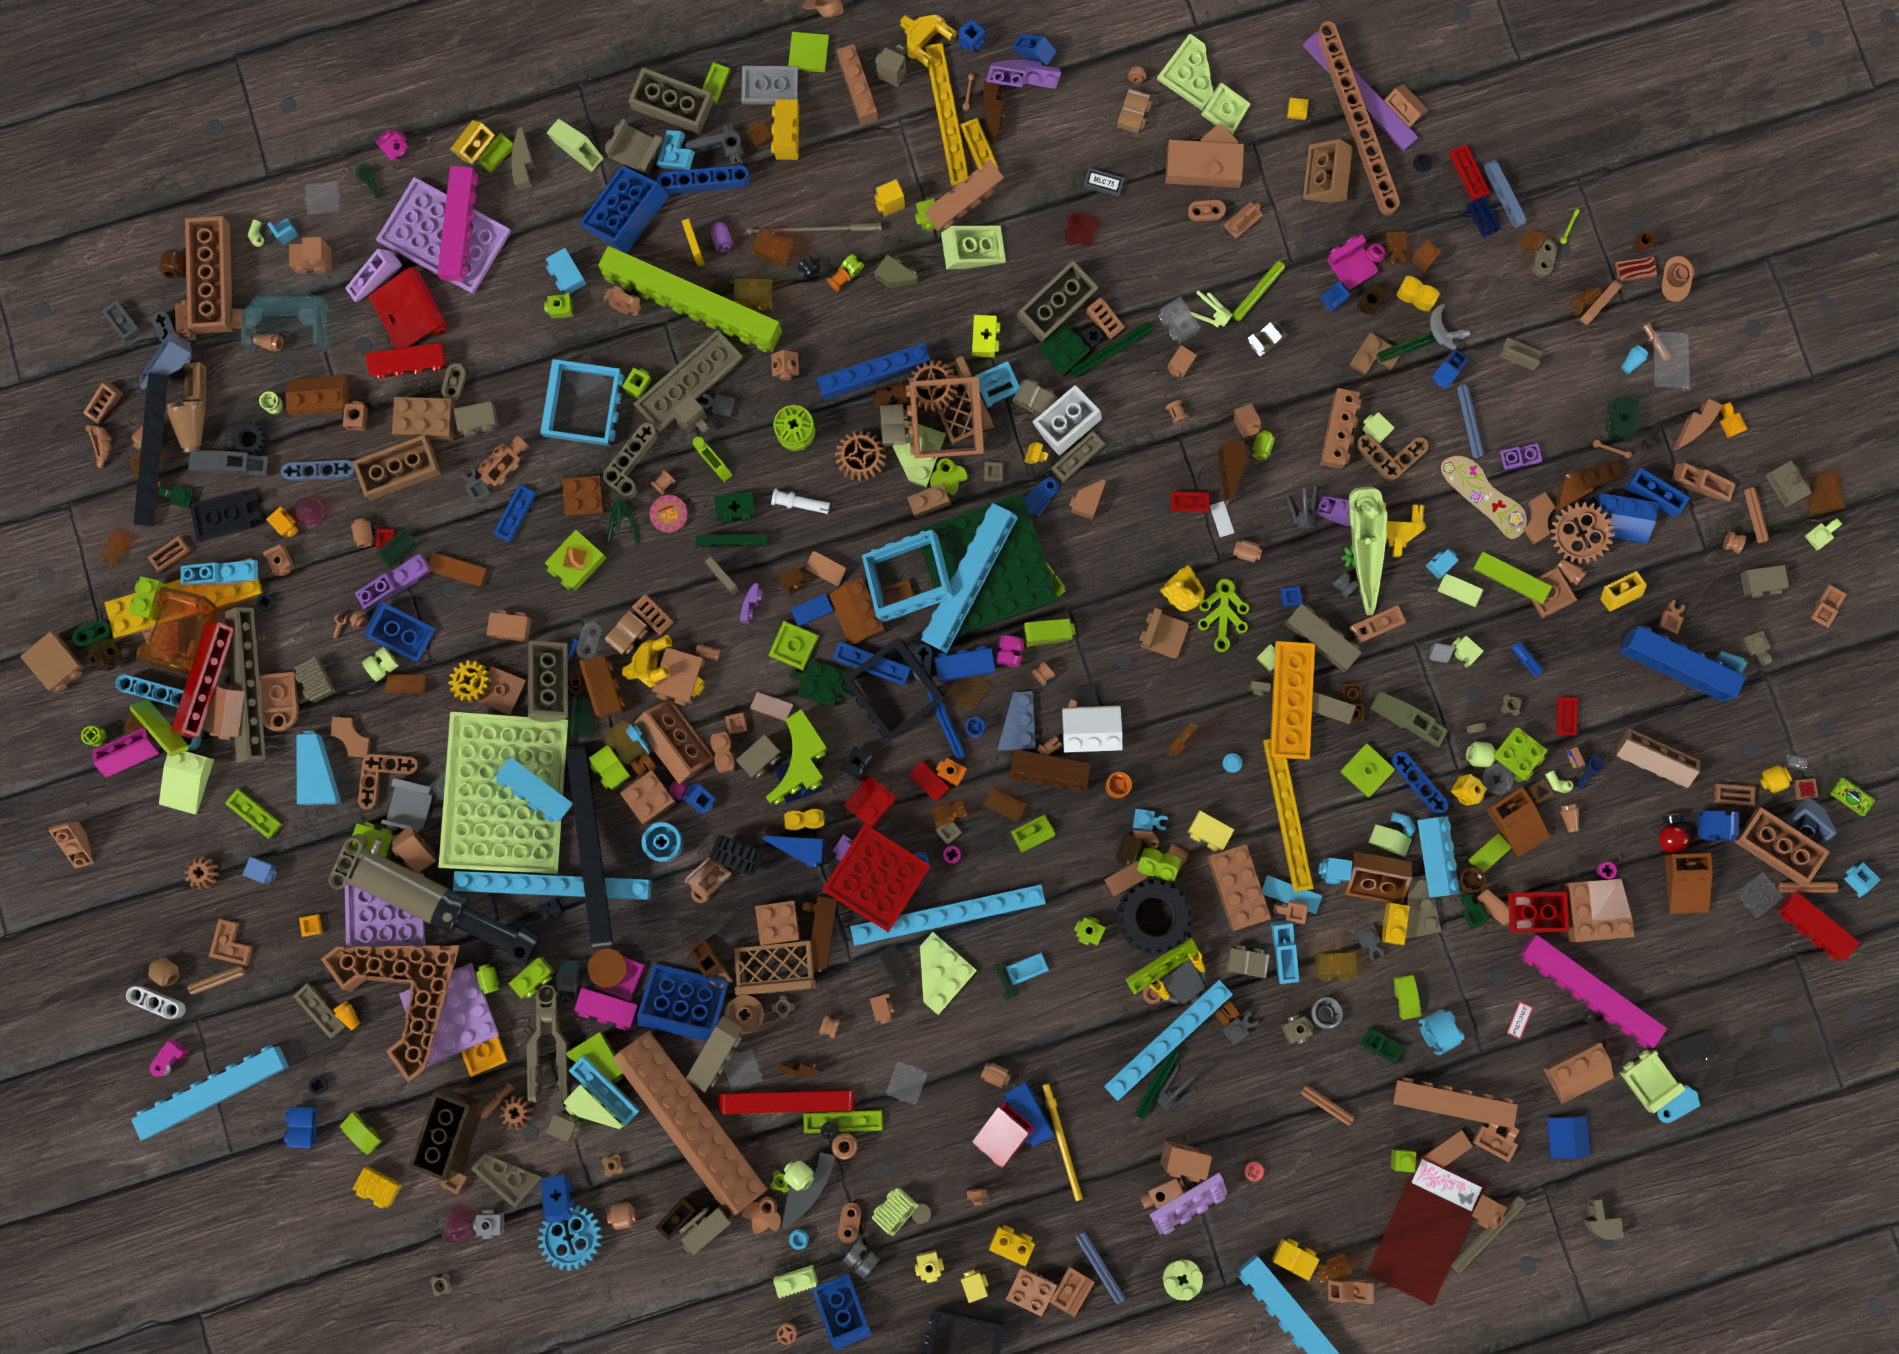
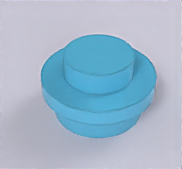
(1232, 763)
(798, 1239)

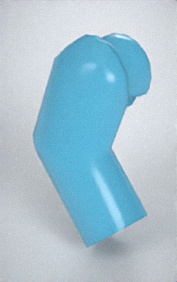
(1408, 825)

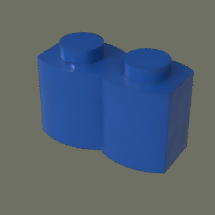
(301, 1127)

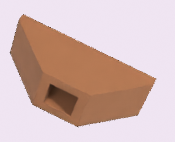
(73, 843)

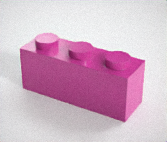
(125, 752)
(606, 1008)

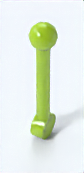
(1563, 240)

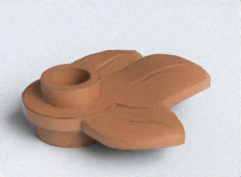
(761, 1217)

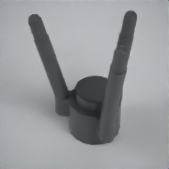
(1305, 518)
(1169, 1100)

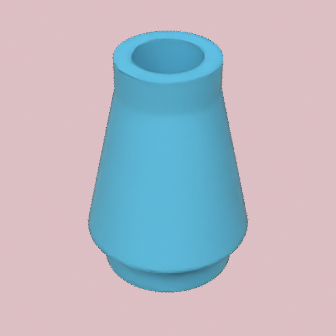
(1634, 359)
(1732, 661)

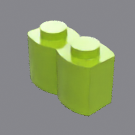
(609, 767)
(1158, 864)

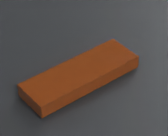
(457, 569)

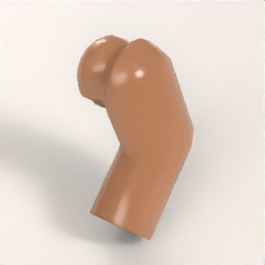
(1147, 836)

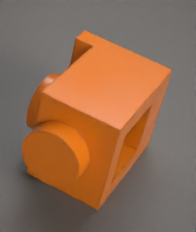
(956, 777)

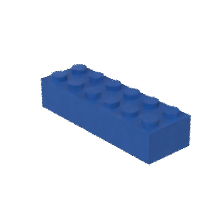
(1682, 664)

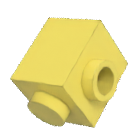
(974, 1285)

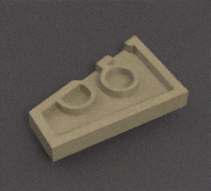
(1422, 913)
(506, 1179)

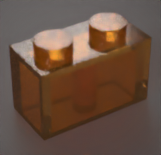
(773, 248)

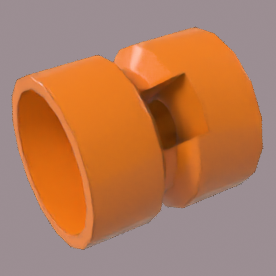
(1118, 785)

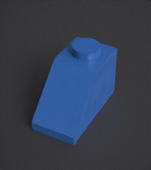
(1034, 48)
(1450, 368)

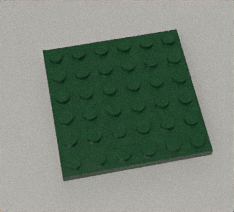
(1018, 576)

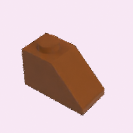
(1569, 492)

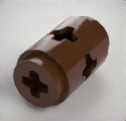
(882, 396)

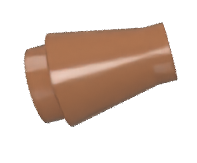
(269, 341)
(1571, 571)
(1570, 815)

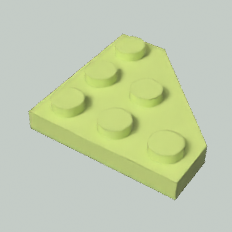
(1189, 73)
(920, 469)
(942, 972)

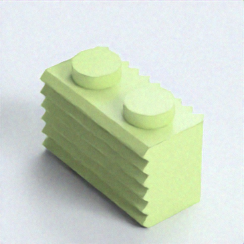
(894, 1211)
(795, 1281)

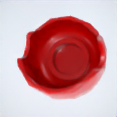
(1674, 838)

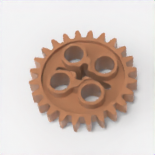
(1599, 524)

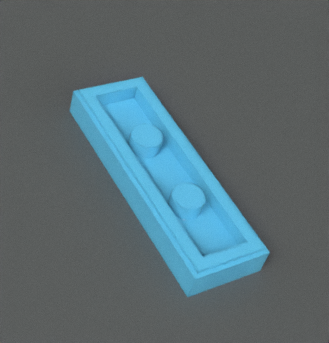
(1284, 892)

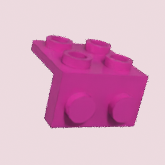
(1352, 263)

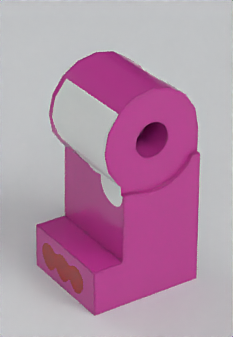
(166, 1057)

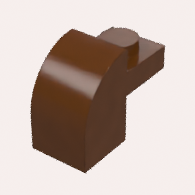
(706, 959)

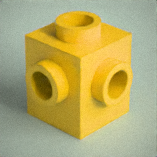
(1469, 790)

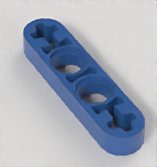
(1422, 780)

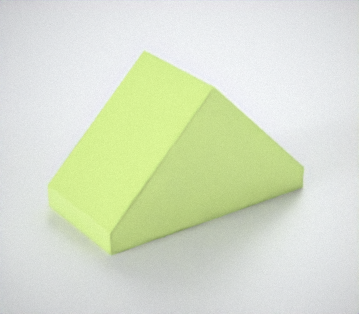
(1390, 840)

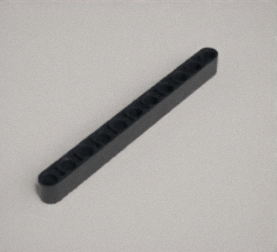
(589, 847)

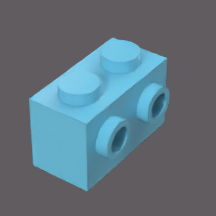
(565, 271)
(1335, 870)

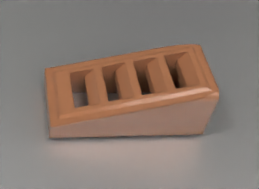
(1100, 323)
(97, 398)
(644, 599)

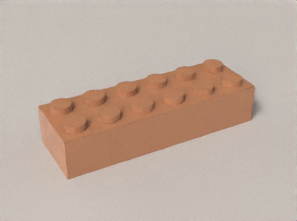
(208, 274)

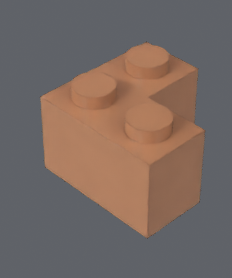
(311, 255)

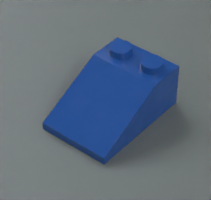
(398, 631)
(804, 849)
(841, 1312)

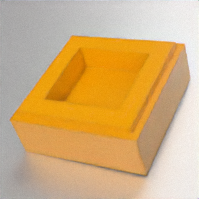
(311, 925)

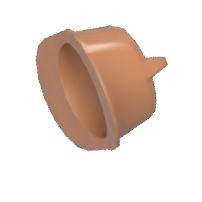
(826, 8)
(1677, 278)

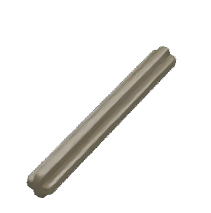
(1487, 1236)

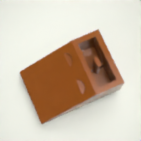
(1518, 821)
(1688, 882)

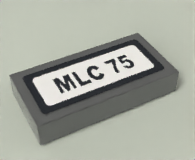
(1103, 182)

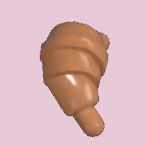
(101, 443)

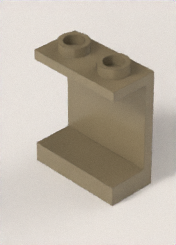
(633, 148)

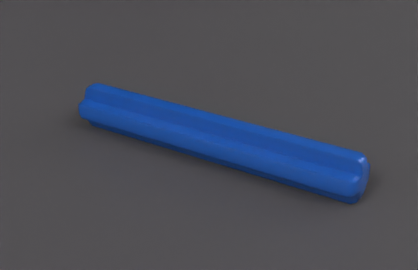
(948, 728)

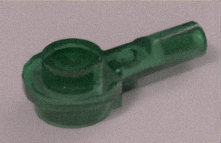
(365, 174)

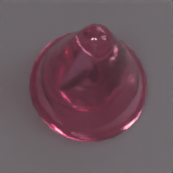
(309, 512)
(457, 1228)

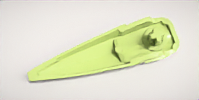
(1369, 536)

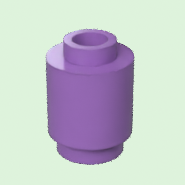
(721, 237)

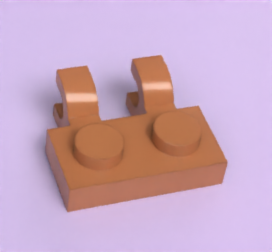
(1495, 1143)

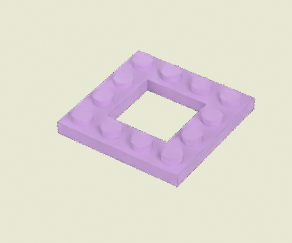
(1188, 1204)

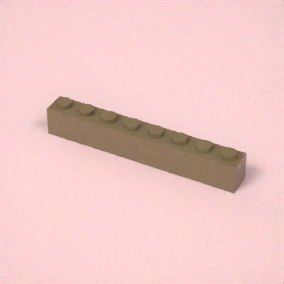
(245, 677)

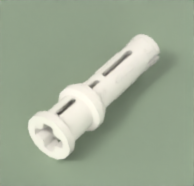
(791, 500)

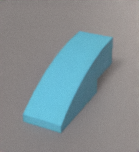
(1285, 951)

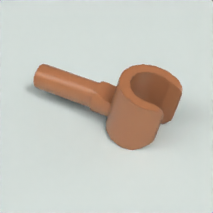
(340, 622)

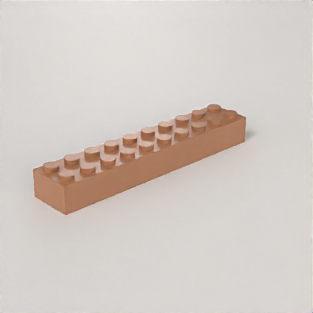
(689, 1124)

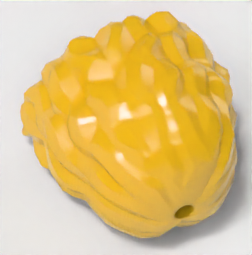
(1184, 590)

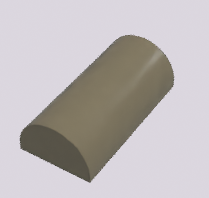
(547, 681)

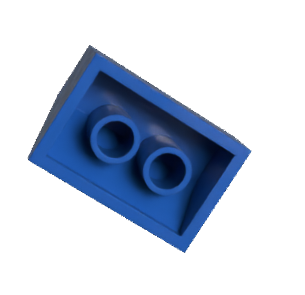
(1630, 516)

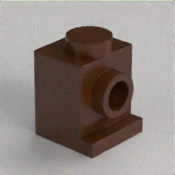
(793, 579)

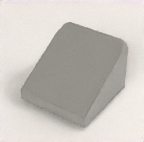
(1441, 652)

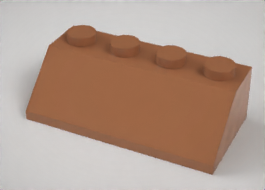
(674, 740)

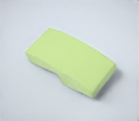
(1460, 590)

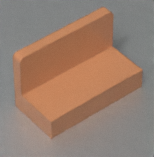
(1405, 105)

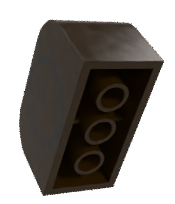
(446, 1134)

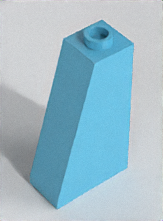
(314, 773)

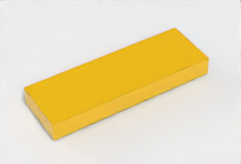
(977, 143)

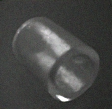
(1796, 762)

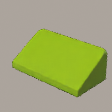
(1033, 833)

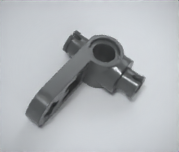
(720, 141)

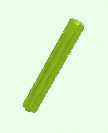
(1258, 291)

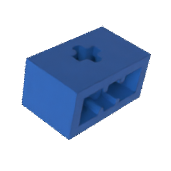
(551, 1189)

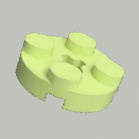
(1186, 1290)

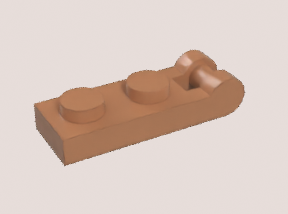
(1378, 624)

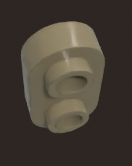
(1545, 257)
(453, 383)

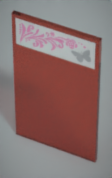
(1425, 1230)

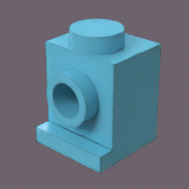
(1442, 563)
(1861, 879)

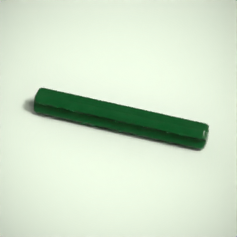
(1405, 347)
(1157, 1083)

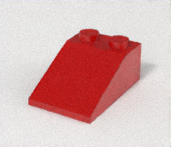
(1538, 912)

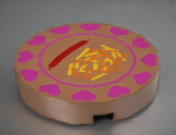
(668, 514)

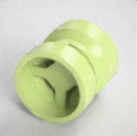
(269, 399)

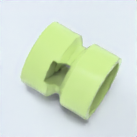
(380, 663)

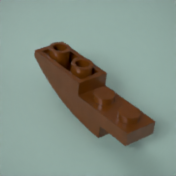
(993, 109)

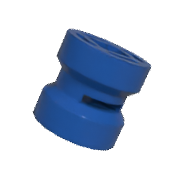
(975, 727)

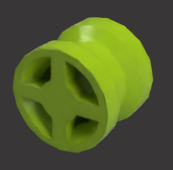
(852, 266)

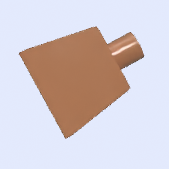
(1172, 1189)

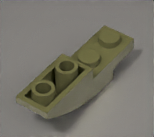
(1410, 718)

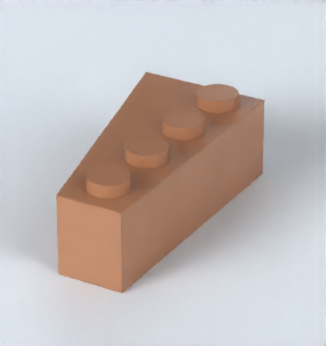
(964, 196)

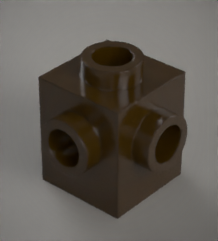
(105, 655)

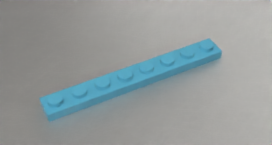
(1168, 1040)

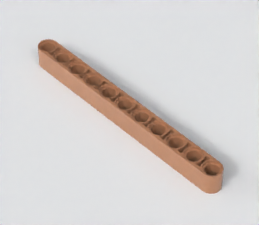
(1358, 109)

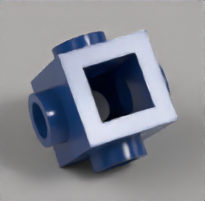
(971, 36)

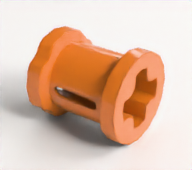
(838, 279)

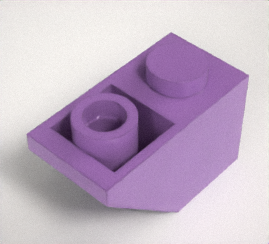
(1334, 510)

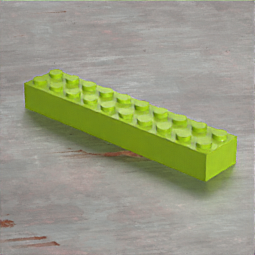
(690, 299)

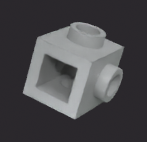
(495, 1226)

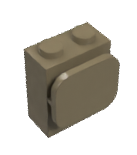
(704, 1228)

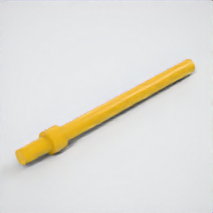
(1051, 1104)

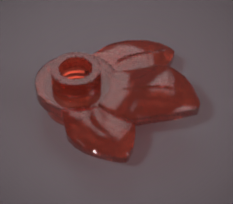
(1082, 231)

